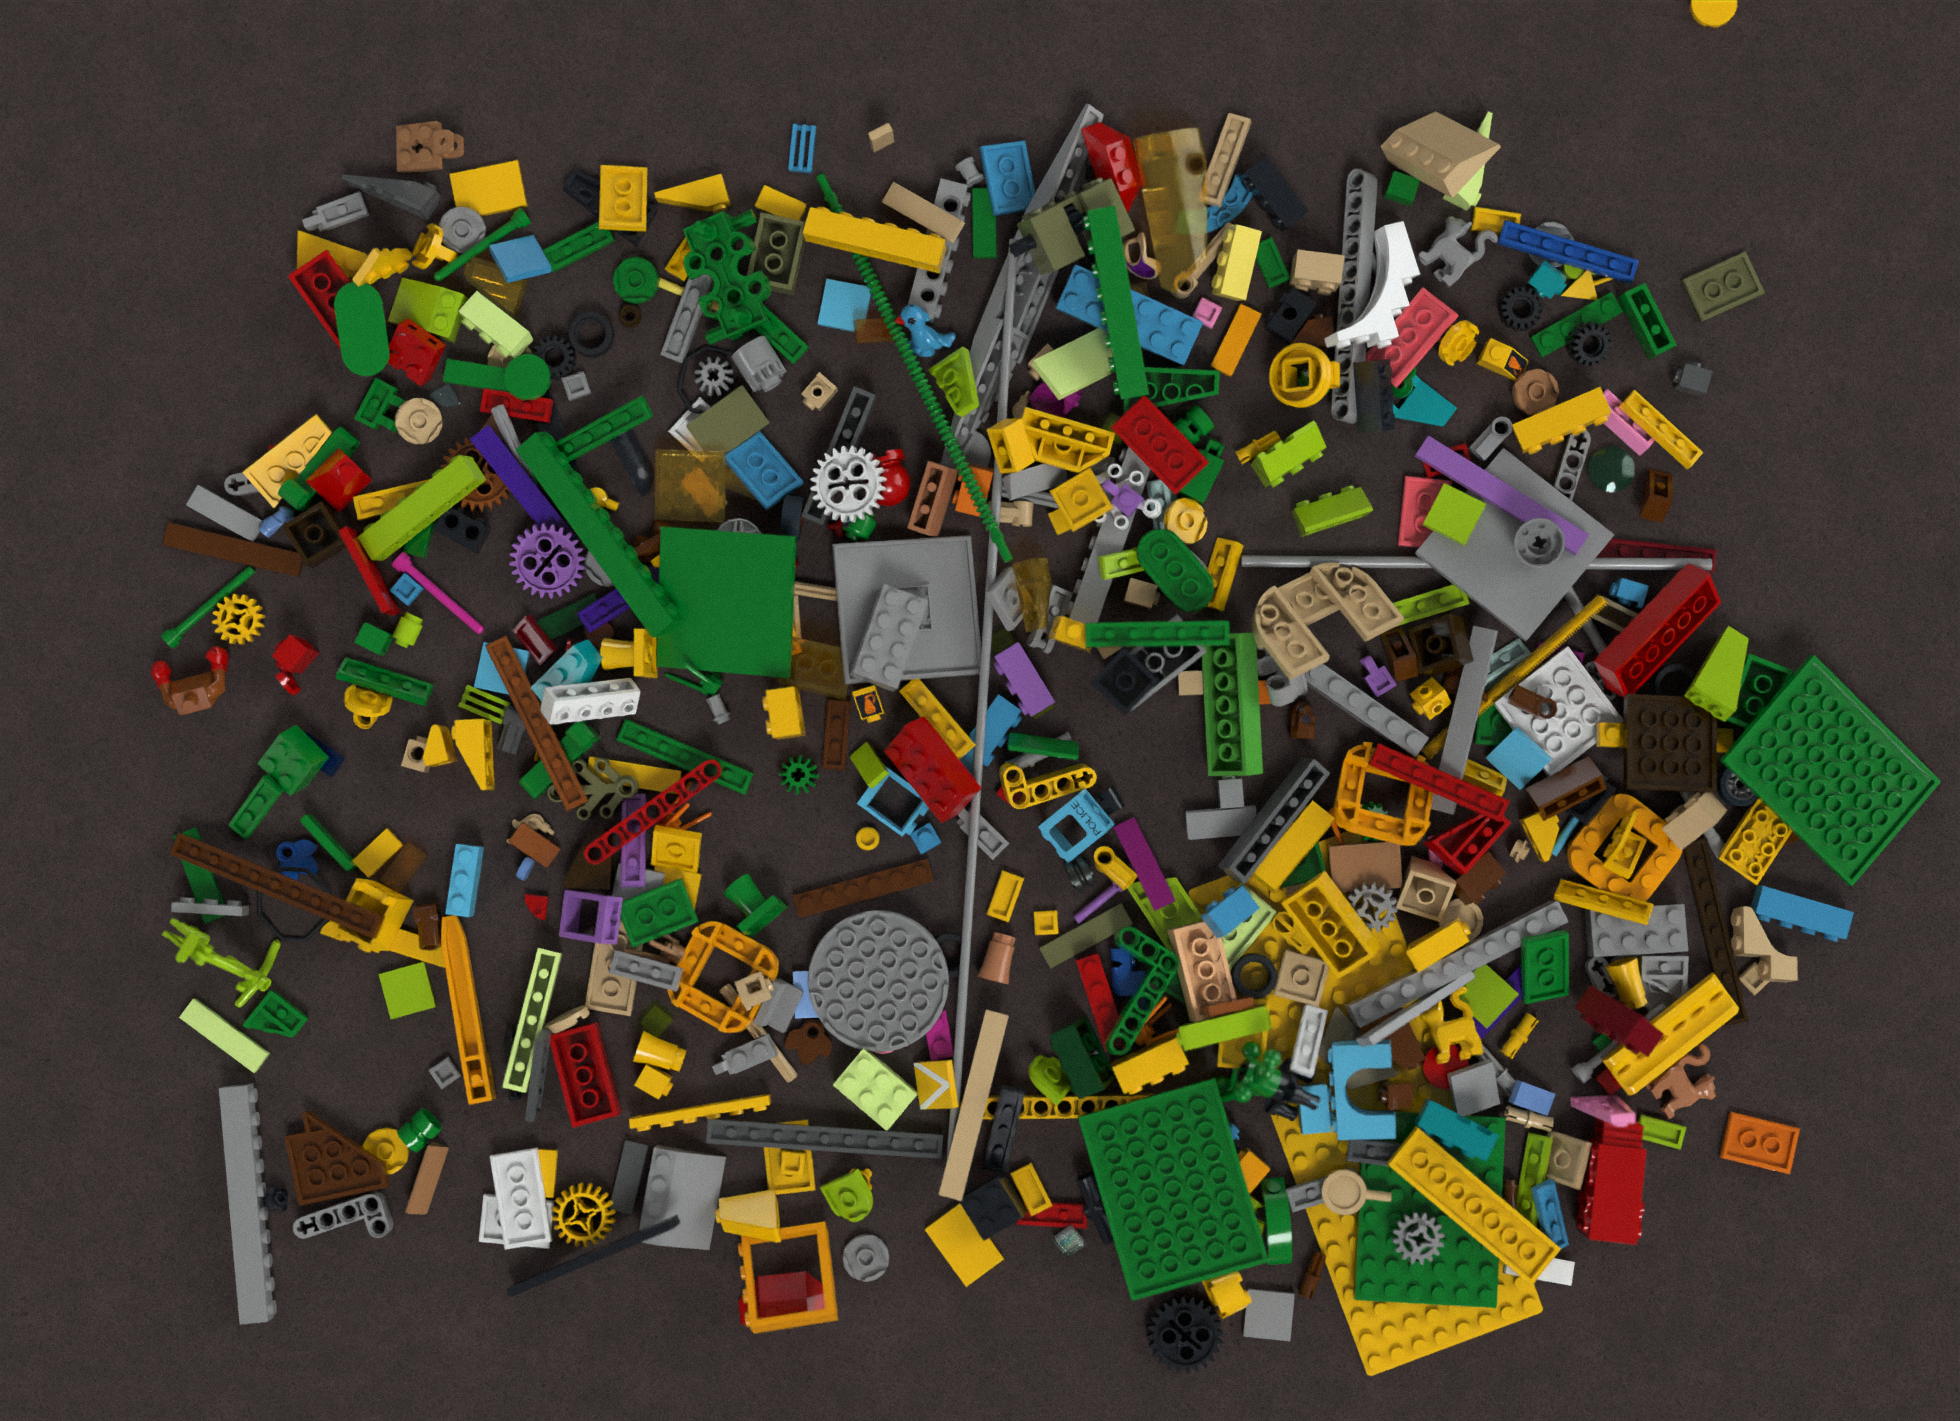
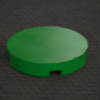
(636, 280)
(527, 377)

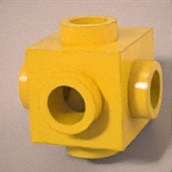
(1430, 699)

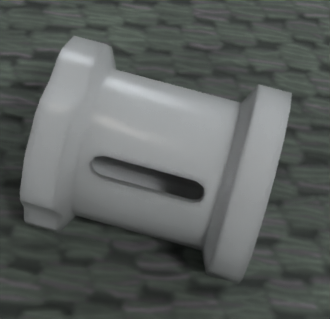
(969, 172)

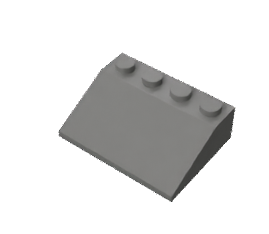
(685, 1186)

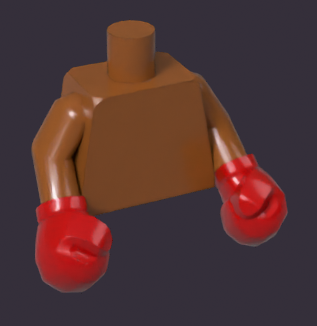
(195, 691)

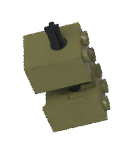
(1053, 231)

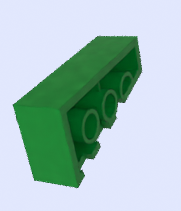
(1177, 385)

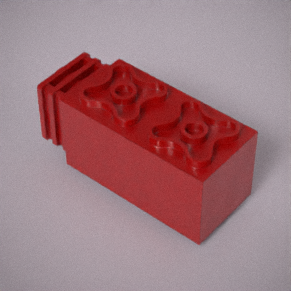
(1613, 1184)

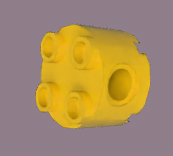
(1227, 1293)

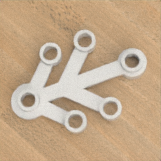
(1117, 514)

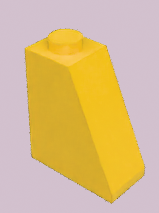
(1438, 943)
(751, 1215)

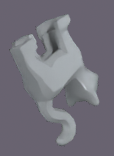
(1454, 254)

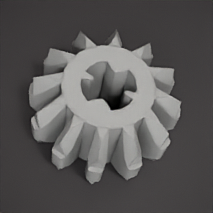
(705, 377)

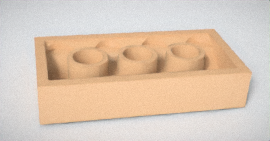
(1201, 968)

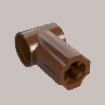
(1530, 702)
(427, 920)

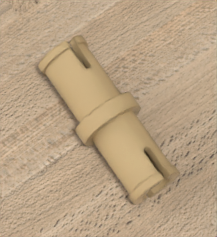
(1528, 1118)

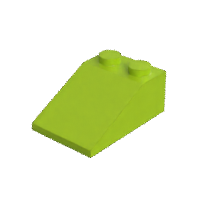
(429, 307)

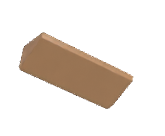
(427, 1179)

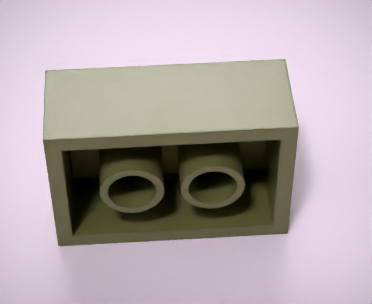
(778, 252)

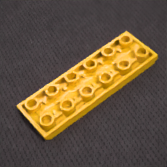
(1755, 842)
(1684, 1027)

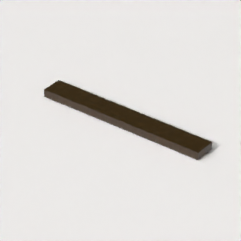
(1714, 924)

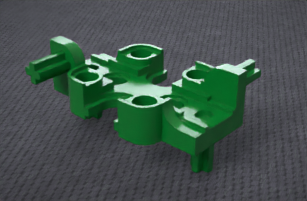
(722, 232)

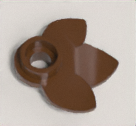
(809, 1045)

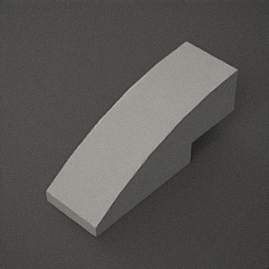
(225, 513)

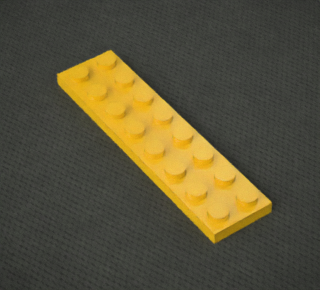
(1473, 1206)

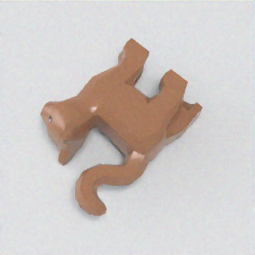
(1679, 1086)

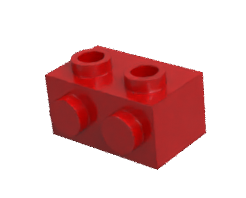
(294, 654)

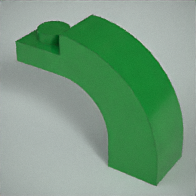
(1277, 1221)

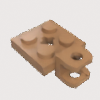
(435, 142)

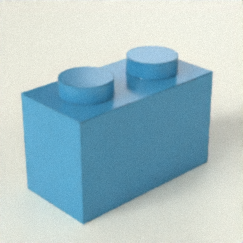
(1230, 911)

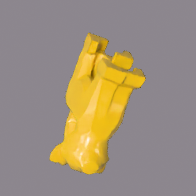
(1457, 1031)

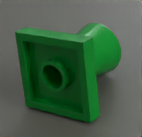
(753, 905)

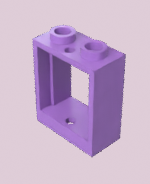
(606, 930)

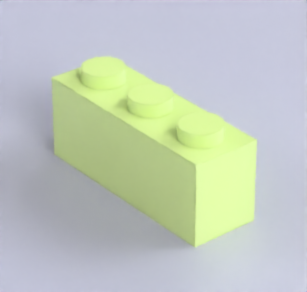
(495, 326)

